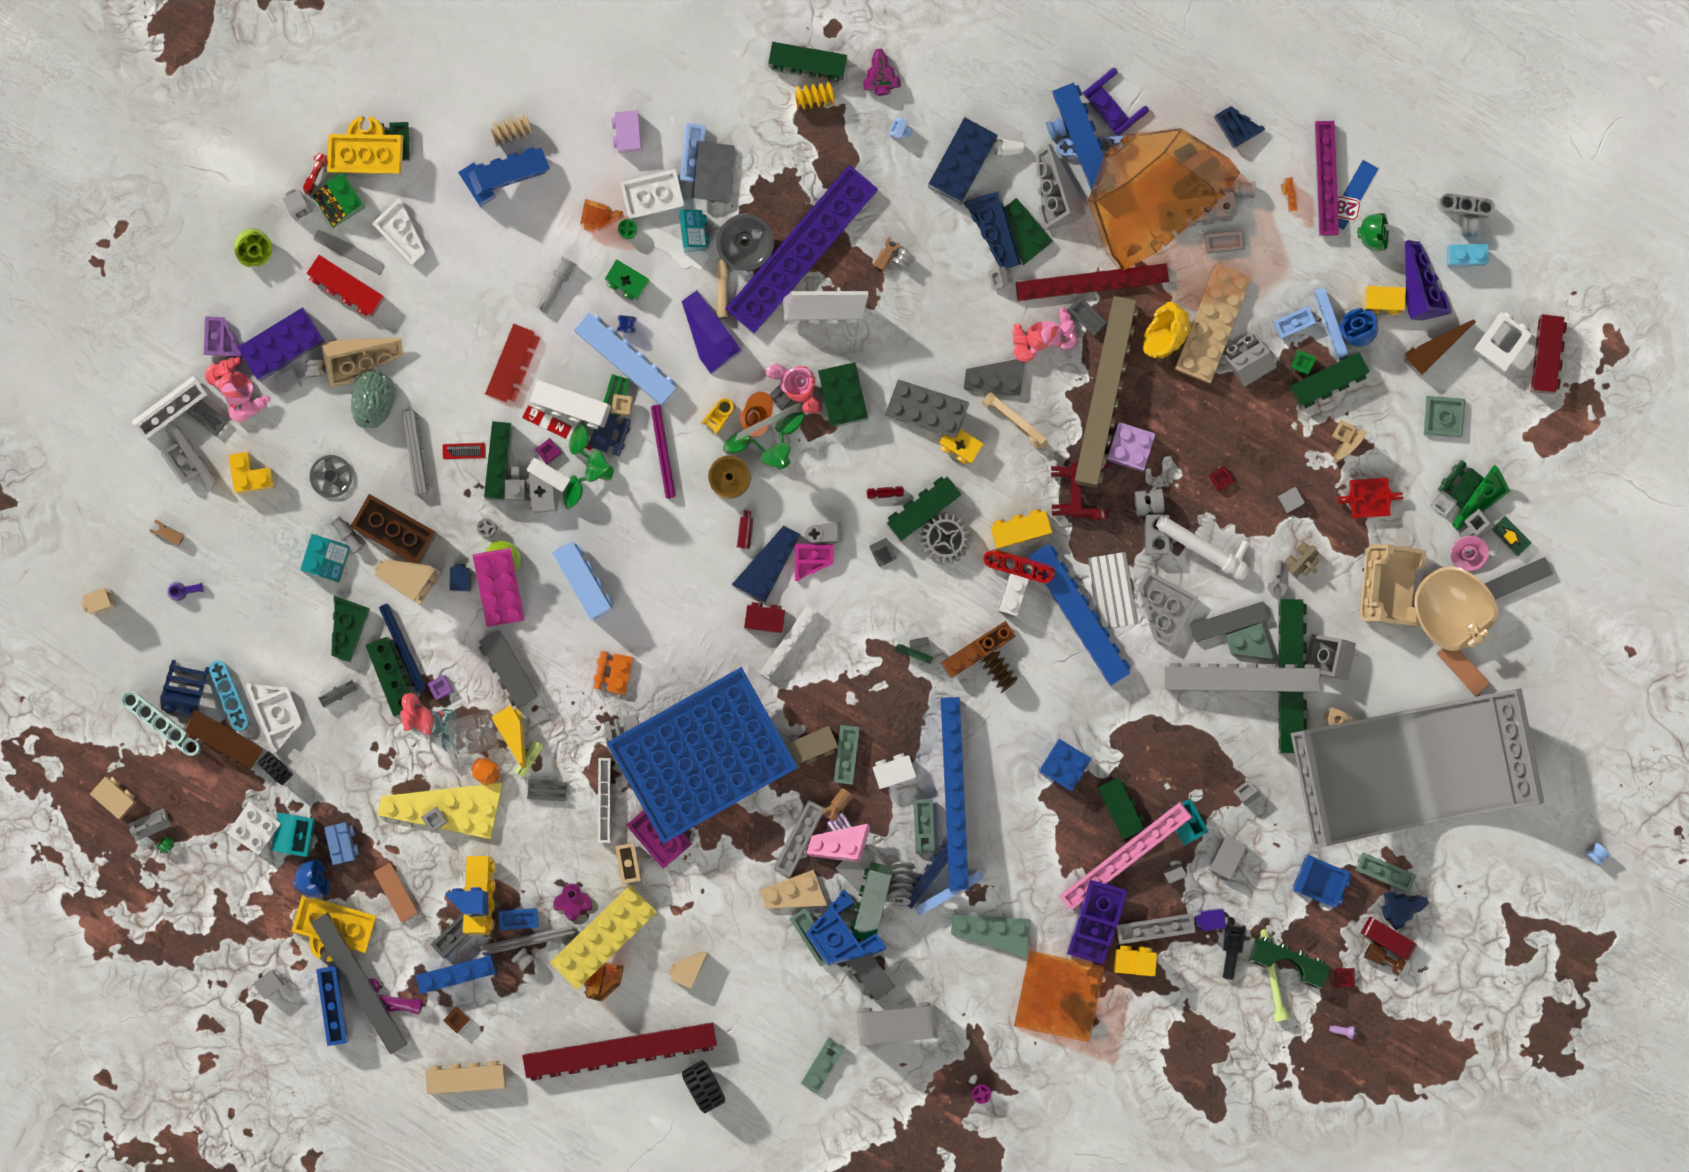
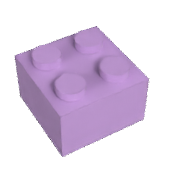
(1130, 447)

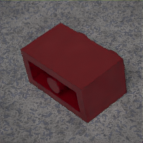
(764, 618)

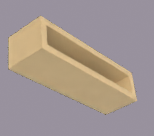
(465, 1078)

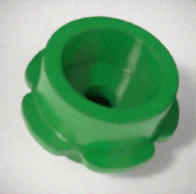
(165, 845)

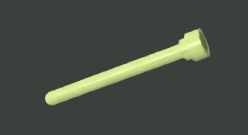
(1280, 1012)

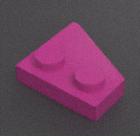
(812, 558)

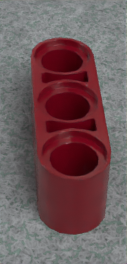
(1388, 938)

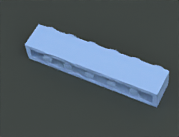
(625, 359)

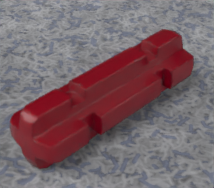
(885, 492)

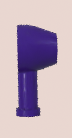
(183, 590)

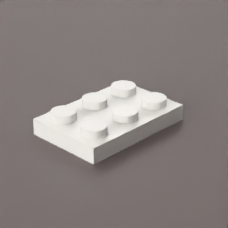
(652, 194)

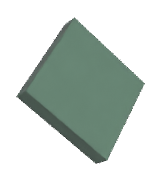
(1444, 416)

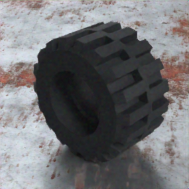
(703, 1086)

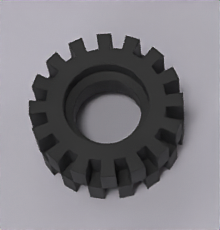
(275, 768)

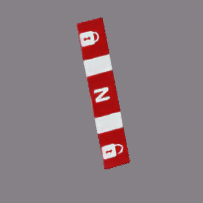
(550, 423)

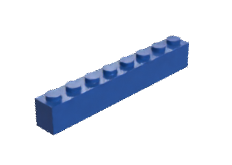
(1081, 618)

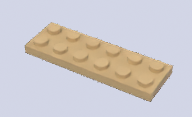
(1213, 323)

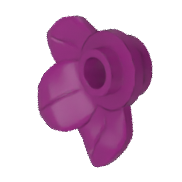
(572, 904)

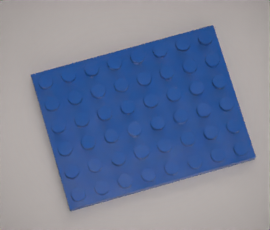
(702, 755)

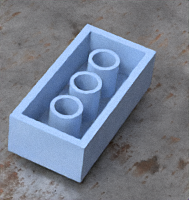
(582, 581)

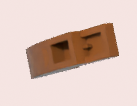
(978, 649)

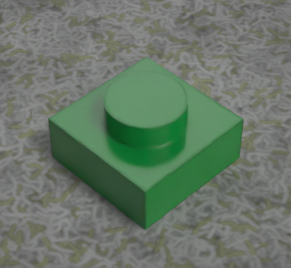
(1303, 362)

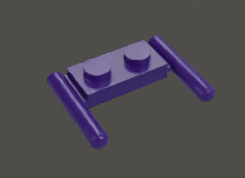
(1107, 106)

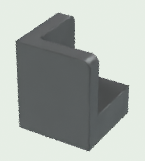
(882, 552)

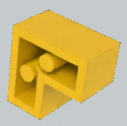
(247, 479)
(1134, 961)

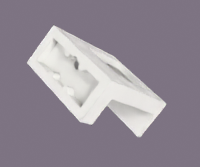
(1492, 353)

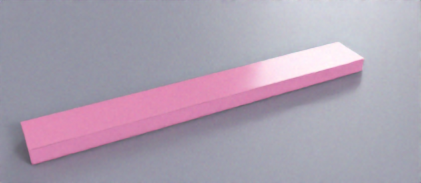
(1128, 853)

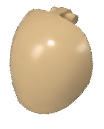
(1455, 608)

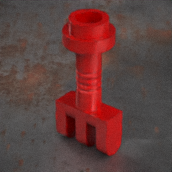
(309, 184)

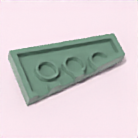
(998, 932)

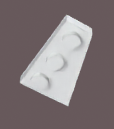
(400, 232)

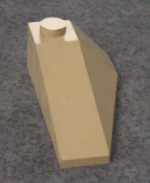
(351, 357)

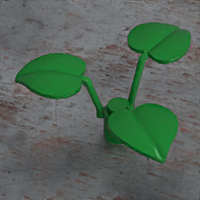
(777, 455)
(596, 468)

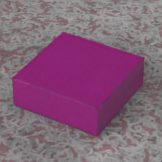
(548, 451)

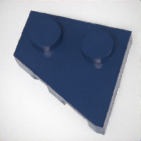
(1237, 127)

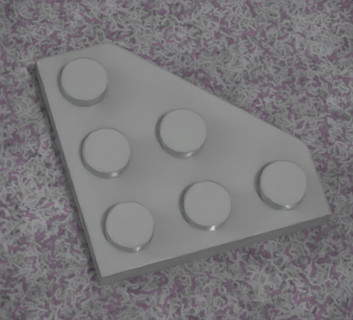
(1165, 607)

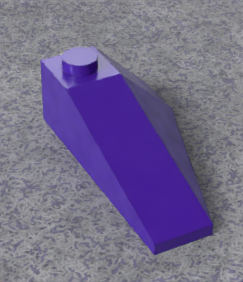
(1422, 292)
(710, 336)

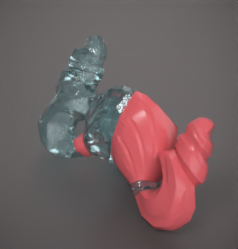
(426, 721)

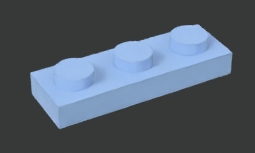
(692, 134)

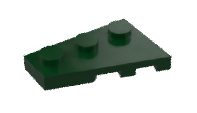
(1027, 233)
(348, 625)

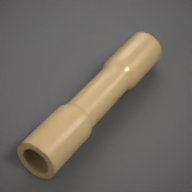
(722, 302)

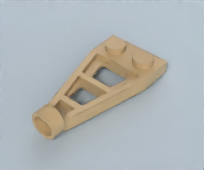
(1036, 439)

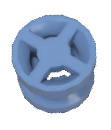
(1056, 128)

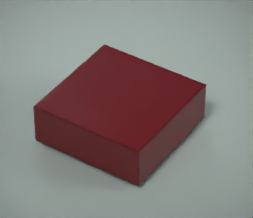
(1221, 479)
(1344, 977)

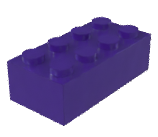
(281, 344)

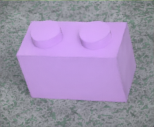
(627, 131)

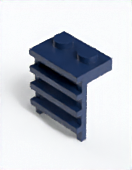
(179, 699)

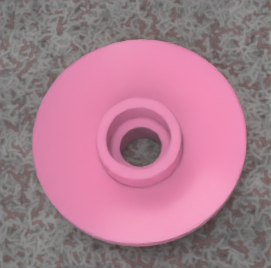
(1469, 560)

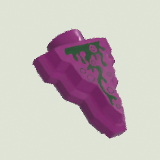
(881, 75)

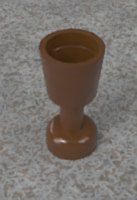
(1378, 955)

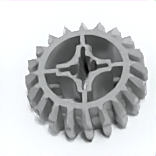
(959, 529)

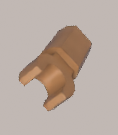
(885, 256)
(168, 534)
(837, 804)

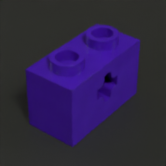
(1210, 919)

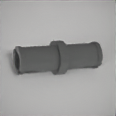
(337, 693)

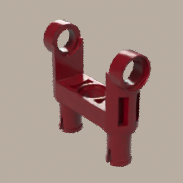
(1074, 509)

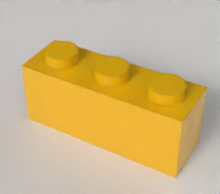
(1020, 529)

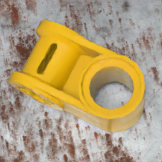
(718, 416)

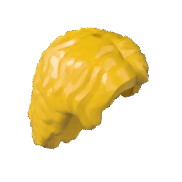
(1166, 331)

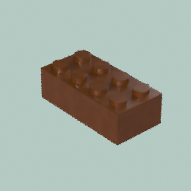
(393, 529)

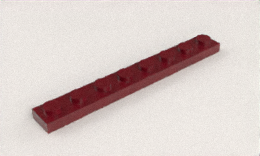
(1092, 282)

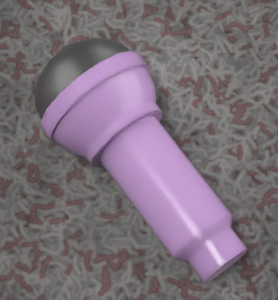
(1350, 1032)

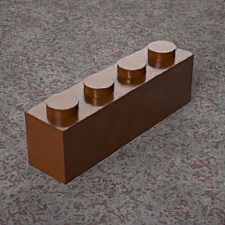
(222, 738)

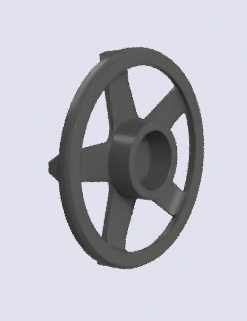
(331, 476)

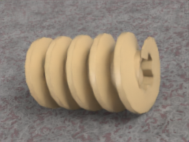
(511, 129)

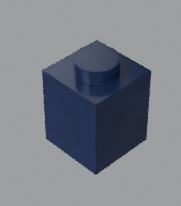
(460, 578)

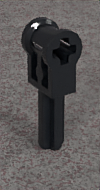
(1233, 945)

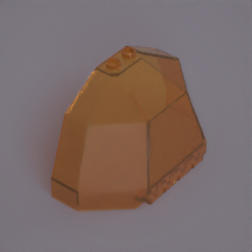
(1153, 188)

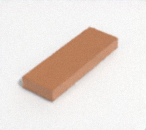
(1464, 670)
(395, 892)

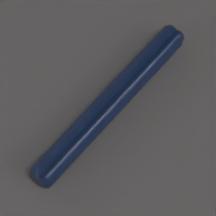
(402, 647)

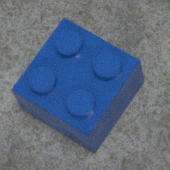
(1065, 765)

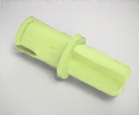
(531, 756)

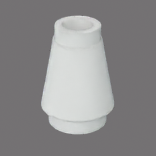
(1008, 147)

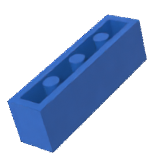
(508, 171)
(456, 974)
(332, 1005)

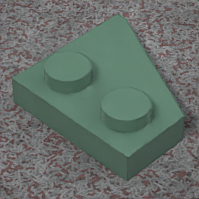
(1250, 642)

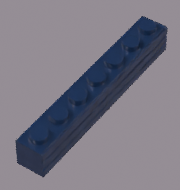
(929, 875)

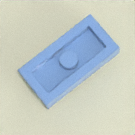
(1294, 322)

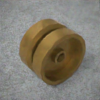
(729, 488)

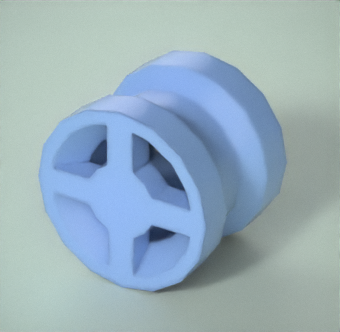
(1598, 854)

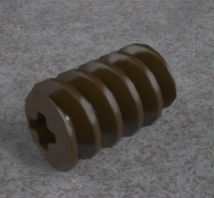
(999, 670)

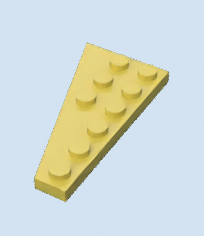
(466, 809)

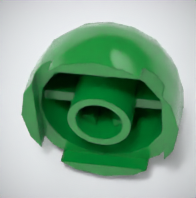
(1374, 232)

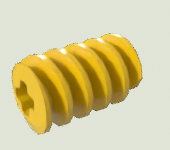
(814, 95)

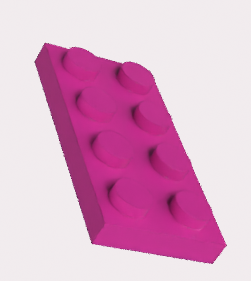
(498, 587)

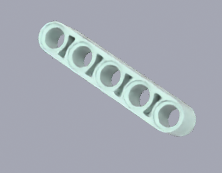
(152, 721)

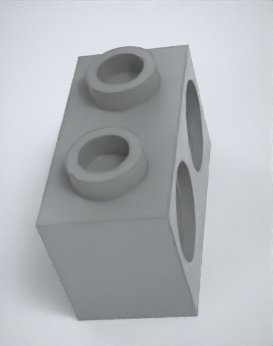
(1152, 534)

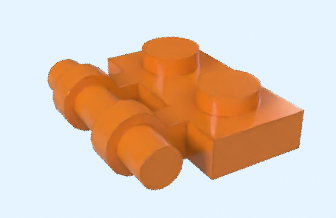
(619, 672)

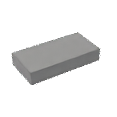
(1224, 242)

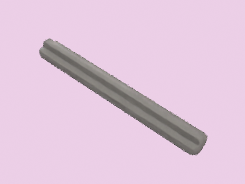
(527, 940)

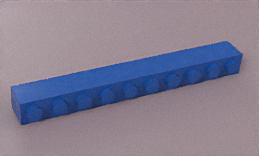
(954, 794)

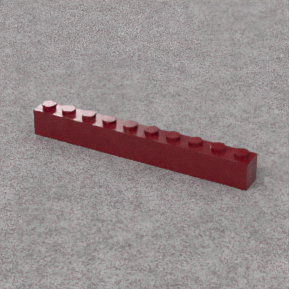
(619, 1050)

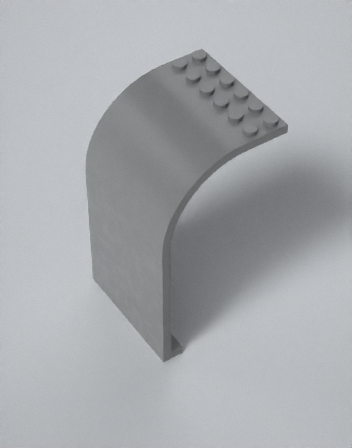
(1417, 767)

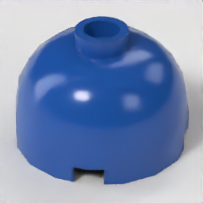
(1359, 327)
(310, 880)

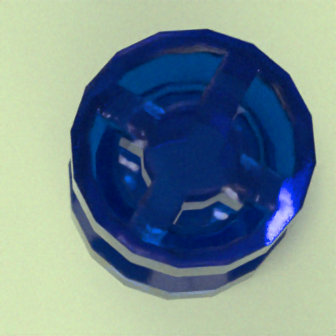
(626, 324)

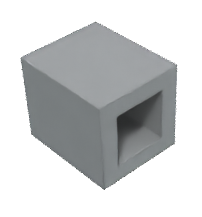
(269, 983)

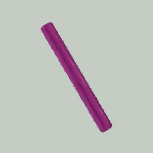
(663, 451)

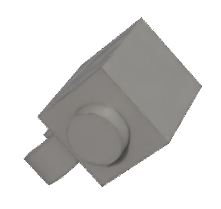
(515, 488)
(1478, 524)

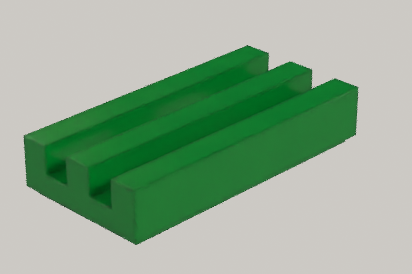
(620, 379)

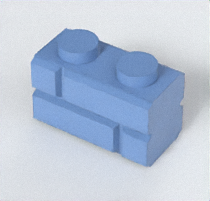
(341, 843)

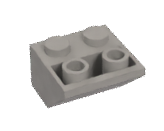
(1249, 359)

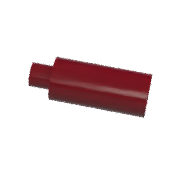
(745, 530)

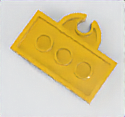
(365, 150)
(353, 924)

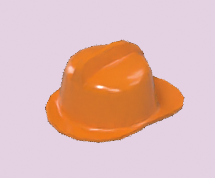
(757, 408)

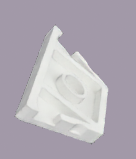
(275, 712)

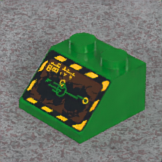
(338, 200)

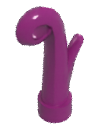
(398, 1004)

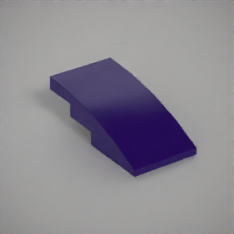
(1096, 922)

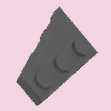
(996, 378)

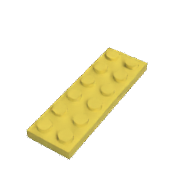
(603, 937)

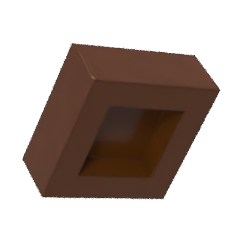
(456, 1019)

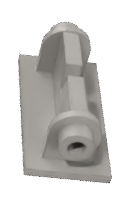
(149, 825)

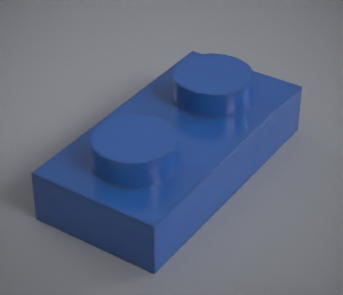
(518, 919)

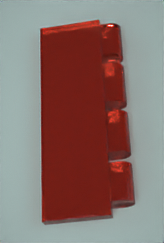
(511, 359)

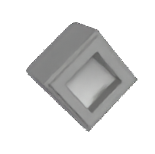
(1291, 499)
(1174, 873)

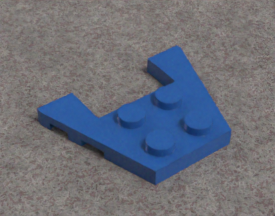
(835, 940)

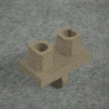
(1305, 563)

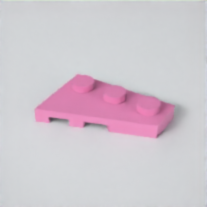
(840, 844)

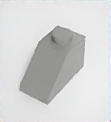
(296, 204)

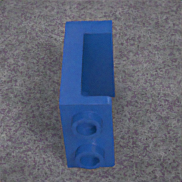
(1322, 881)

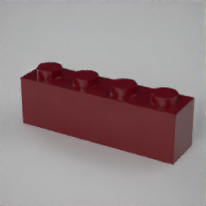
(1547, 354)

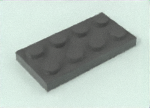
(927, 409)

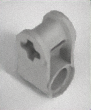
(827, 533)

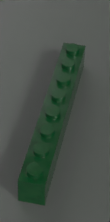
(1291, 652)

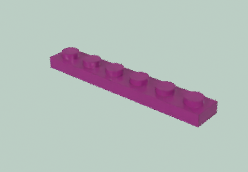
(1326, 178)

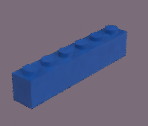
(1080, 129)

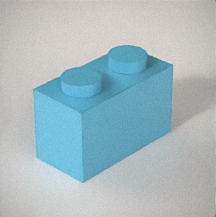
(1467, 255)

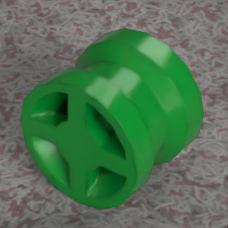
(628, 226)

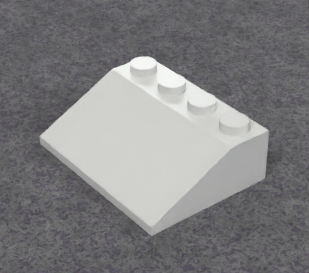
(824, 306)

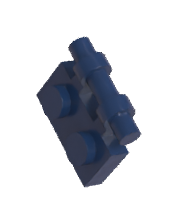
(602, 437)

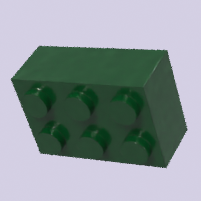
(843, 395)

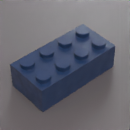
(962, 161)

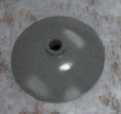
(751, 253)

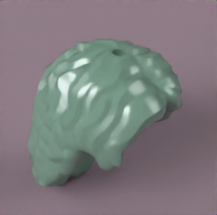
(372, 399)

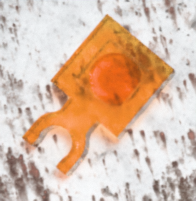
(1289, 191)

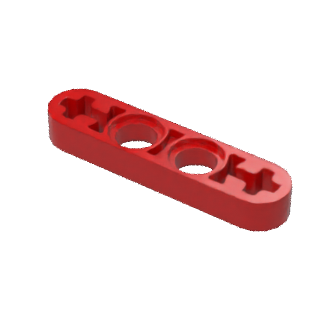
(1019, 566)

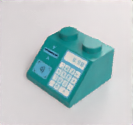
(693, 231)
(325, 558)

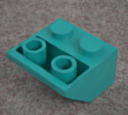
(294, 834)

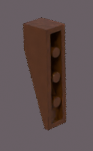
(1428, 353)

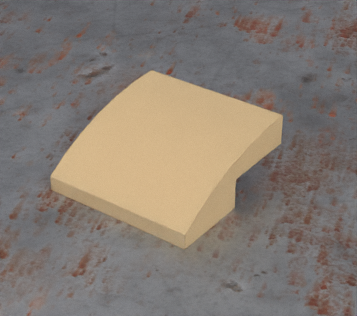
(1346, 448)

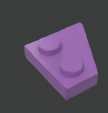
(219, 338)

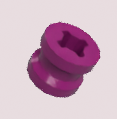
(982, 1096)

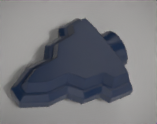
(1401, 908)

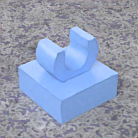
(899, 128)

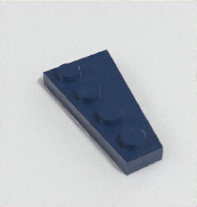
(993, 223)
(766, 567)

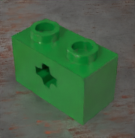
(621, 271)

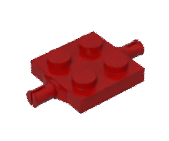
(1369, 498)

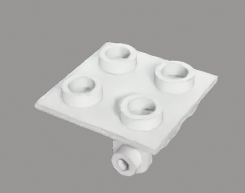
(254, 828)

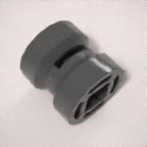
(780, 398)

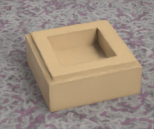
(621, 405)
(1344, 432)

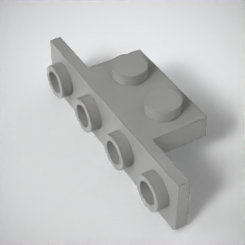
(184, 460)

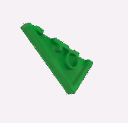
(1488, 492)

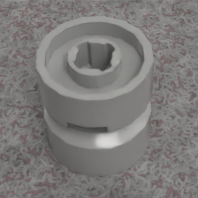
(1156, 501)

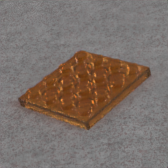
(1059, 996)

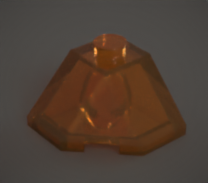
(598, 216)
(604, 981)

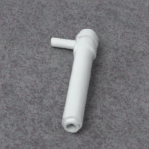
(1227, 563)

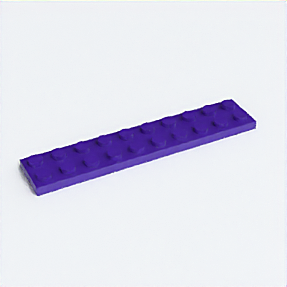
(801, 249)

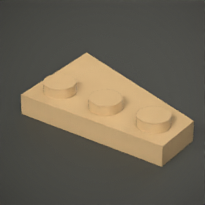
(794, 892)

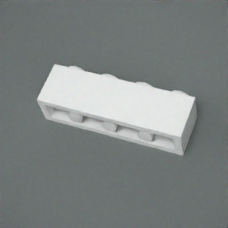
(570, 404)
(169, 407)

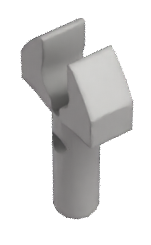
(1277, 579)

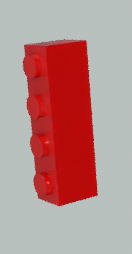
(345, 285)

